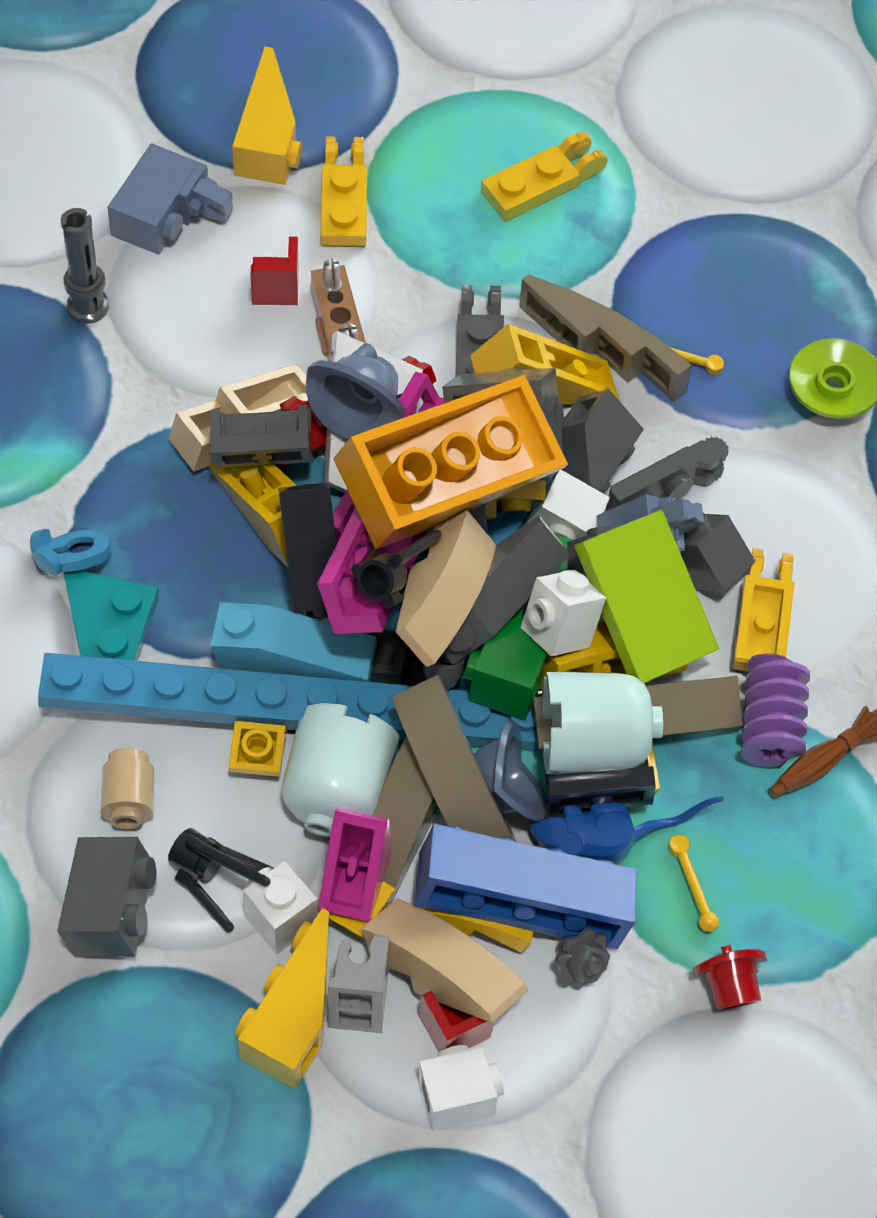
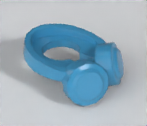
(46, 550)

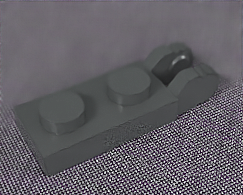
(476, 329)
(674, 474)

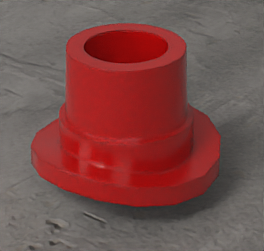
(733, 976)

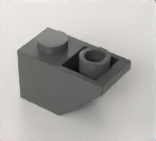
(598, 438)
(715, 554)

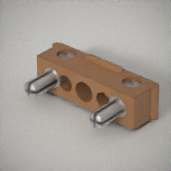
(334, 305)

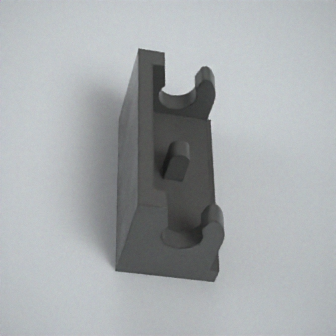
(261, 438)

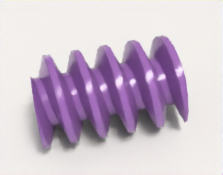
(774, 710)

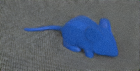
(603, 831)

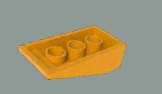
(447, 460)

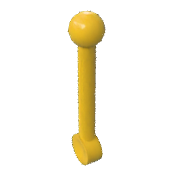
(713, 364)
(679, 848)

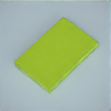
(648, 597)

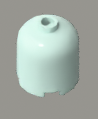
(597, 722)
(336, 765)

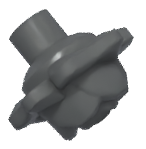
(582, 958)

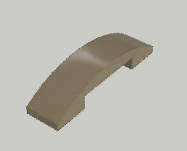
(448, 760)

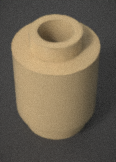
(127, 788)

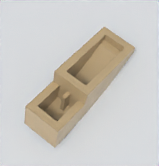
(256, 394)
(444, 587)
(445, 961)

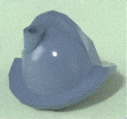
(354, 392)
(509, 777)

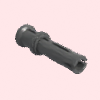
(83, 278)

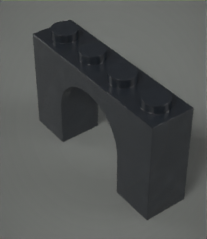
(312, 539)

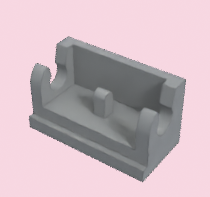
(359, 990)

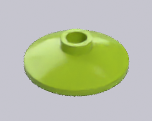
(836, 364)

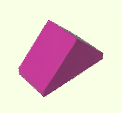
(355, 864)

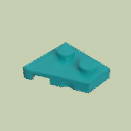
(110, 614)

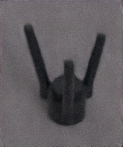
(385, 574)
(202, 858)

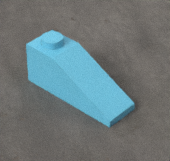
(288, 643)

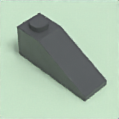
(515, 565)

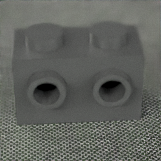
(107, 896)

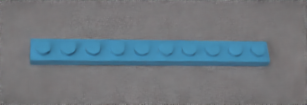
(241, 695)

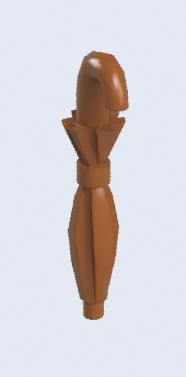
(825, 756)

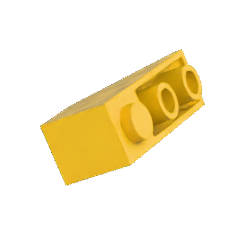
(289, 1022)

